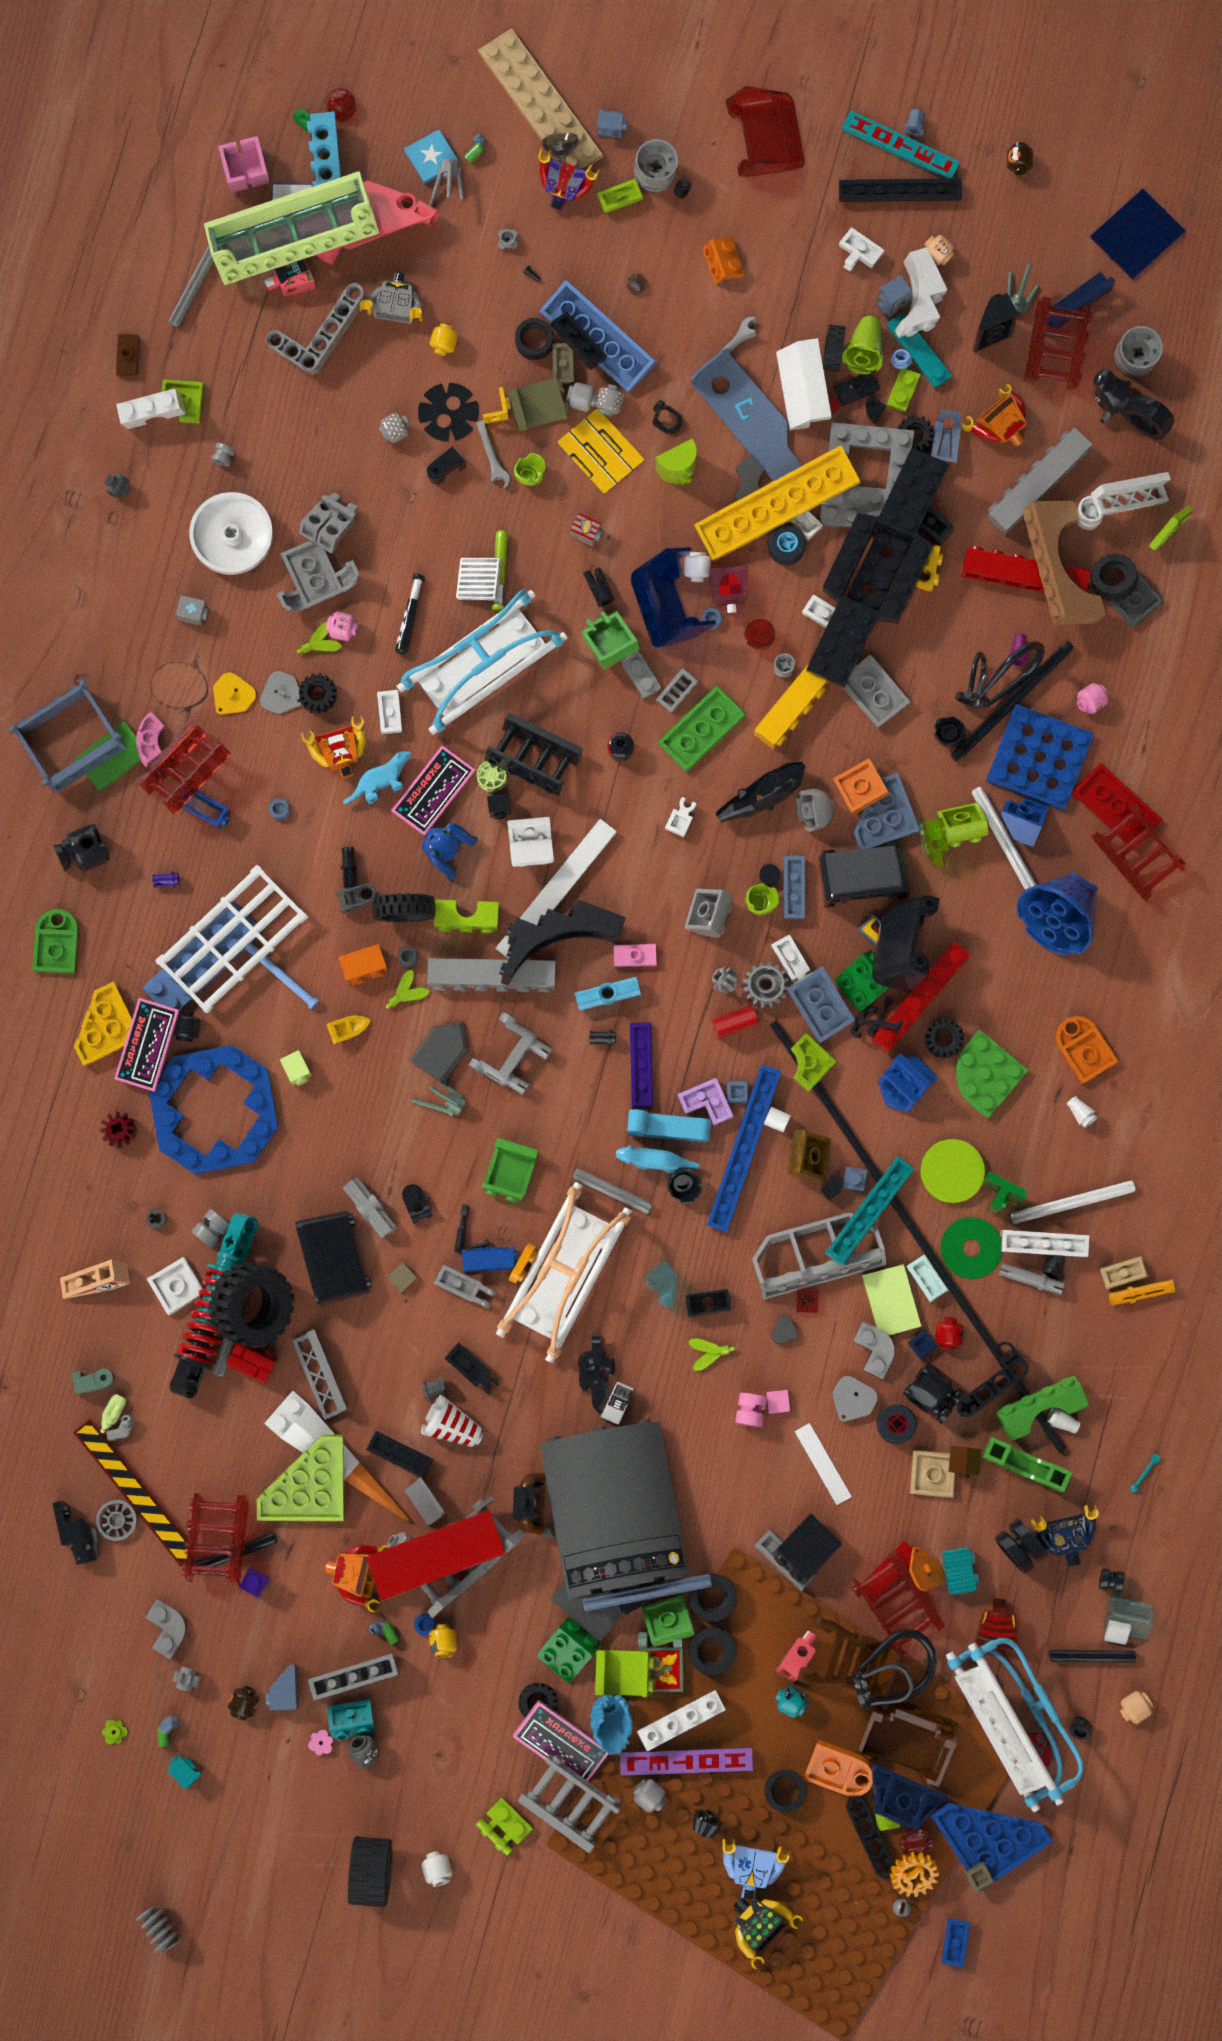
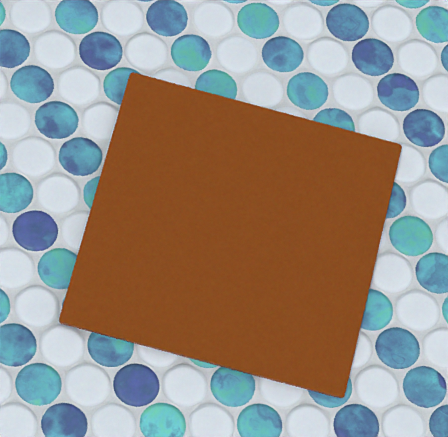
(679, 1877)

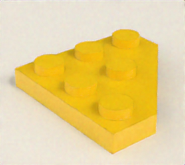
(103, 1026)

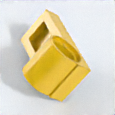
(930, 570)

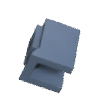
(611, 124)

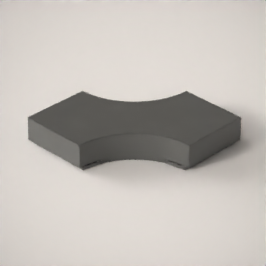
(749, 474)

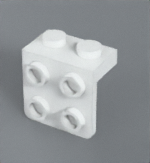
(530, 841)

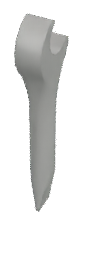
(743, 333)
(497, 471)

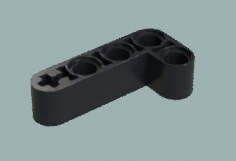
(990, 1383)

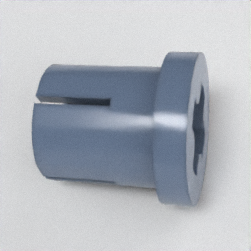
(915, 123)

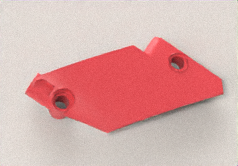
(389, 214)

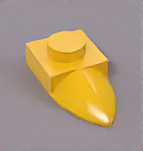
(347, 1027)

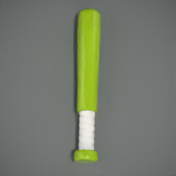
(501, 545)

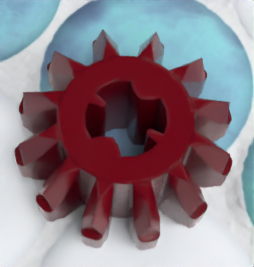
(120, 1136)

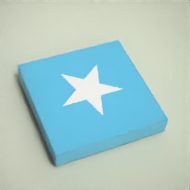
(428, 154)

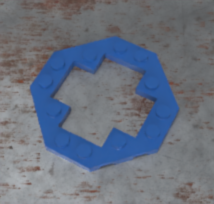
(206, 1064)

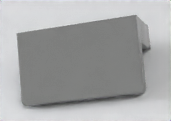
(425, 1501)

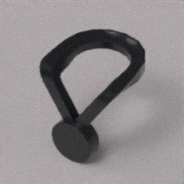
(660, 405)

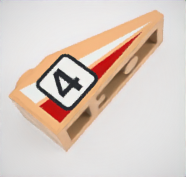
(95, 1279)

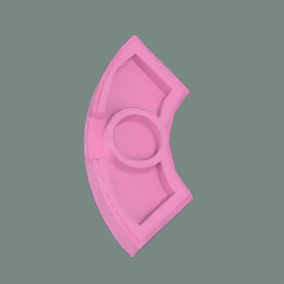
(147, 739)

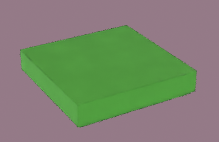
(667, 1620)

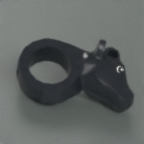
(1139, 410)

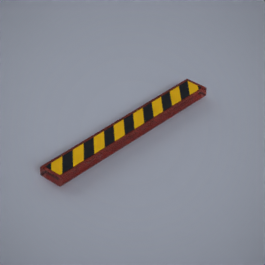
(133, 1490)

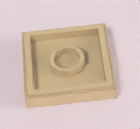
(931, 1474)

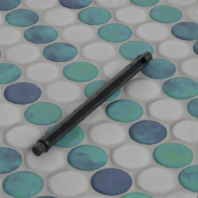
(1021, 692)

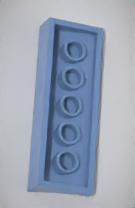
(625, 358)

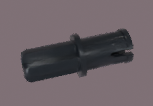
(348, 867)

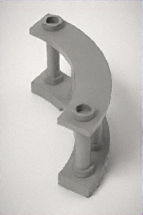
(455, 1586)

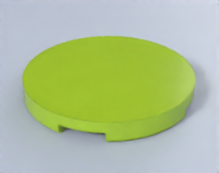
(952, 1171)

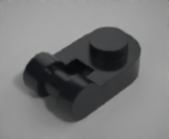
(413, 1196)

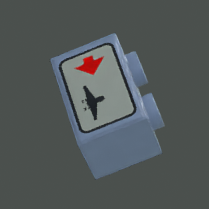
(894, 297)

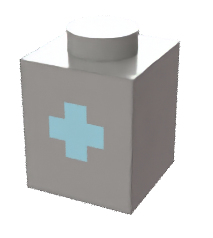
(192, 610)

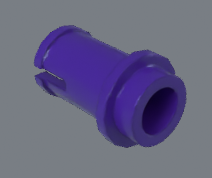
(171, 879)

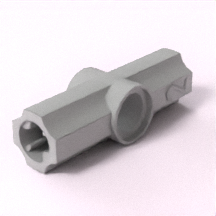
(369, 1207)

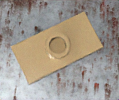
(1123, 1272)

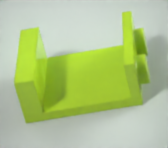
(624, 1673)

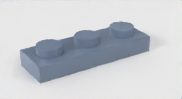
(794, 887)

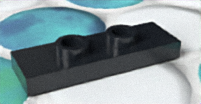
(400, 1454)

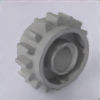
(770, 974)

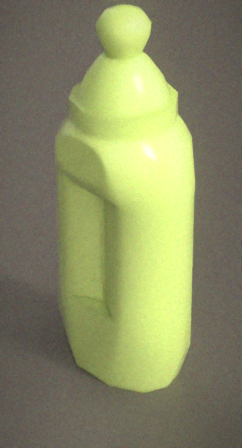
(112, 1411)

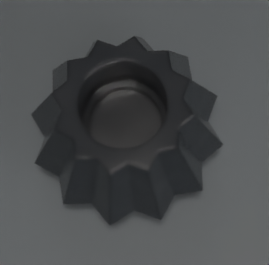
(706, 1823)

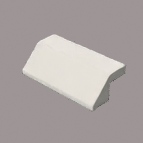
(803, 384)

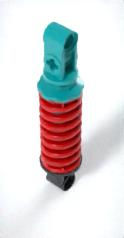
(193, 1356)

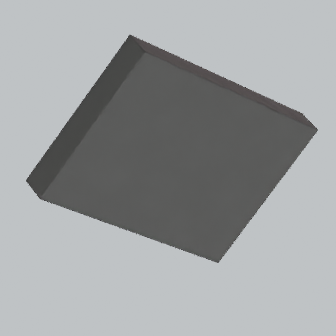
(595, 1621)

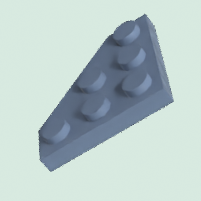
(887, 818)

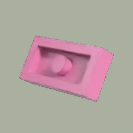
(635, 955)

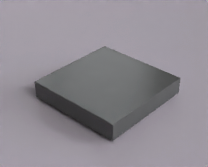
(1139, 604)

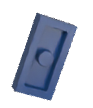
(955, 1942)

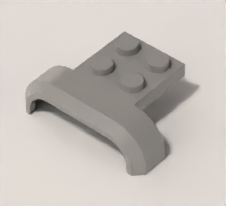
(314, 577)

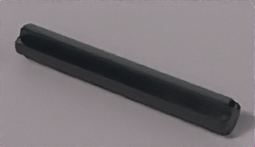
(249, 1547)
(1092, 1656)

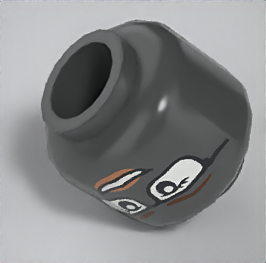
(363, 1751)

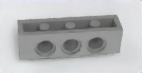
(353, 1676)

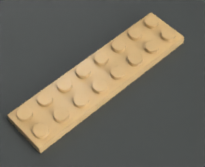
(536, 96)

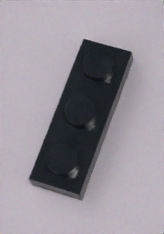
(578, 340)

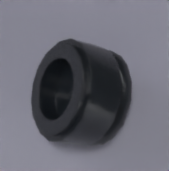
(1080, 1728)

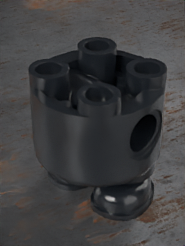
(75, 849)
(931, 1390)

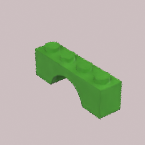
(1018, 1417)
(1026, 1465)

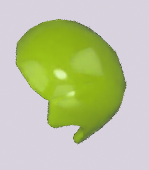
(530, 469)
(762, 899)

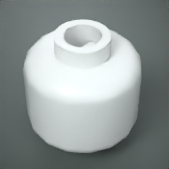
(697, 566)
(436, 1869)

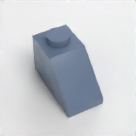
(284, 1691)

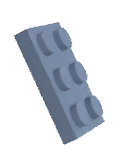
(820, 1004)

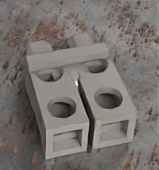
(328, 522)

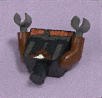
(529, 1505)

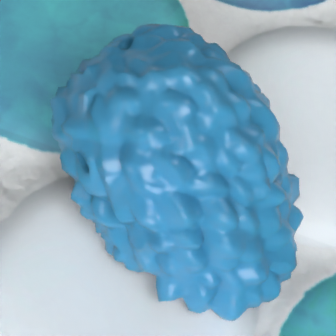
(611, 1723)

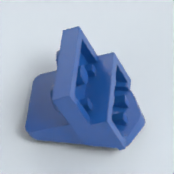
(905, 1082)

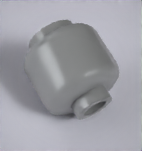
(581, 397)
(649, 1795)

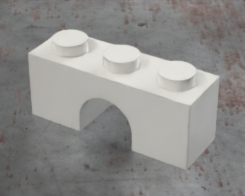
(162, 404)

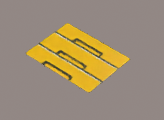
(600, 450)

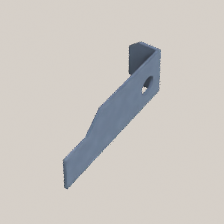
(765, 428)

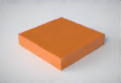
(861, 786)

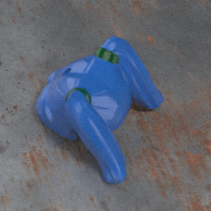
(443, 844)

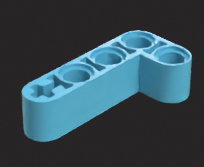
(668, 1126)

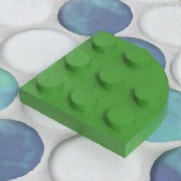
(986, 1074)

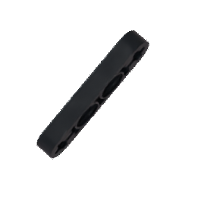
(872, 1836)

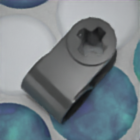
(354, 898)

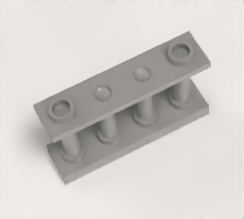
(567, 1825)

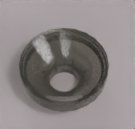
(560, 144)

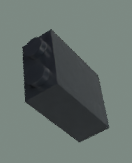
(806, 1549)

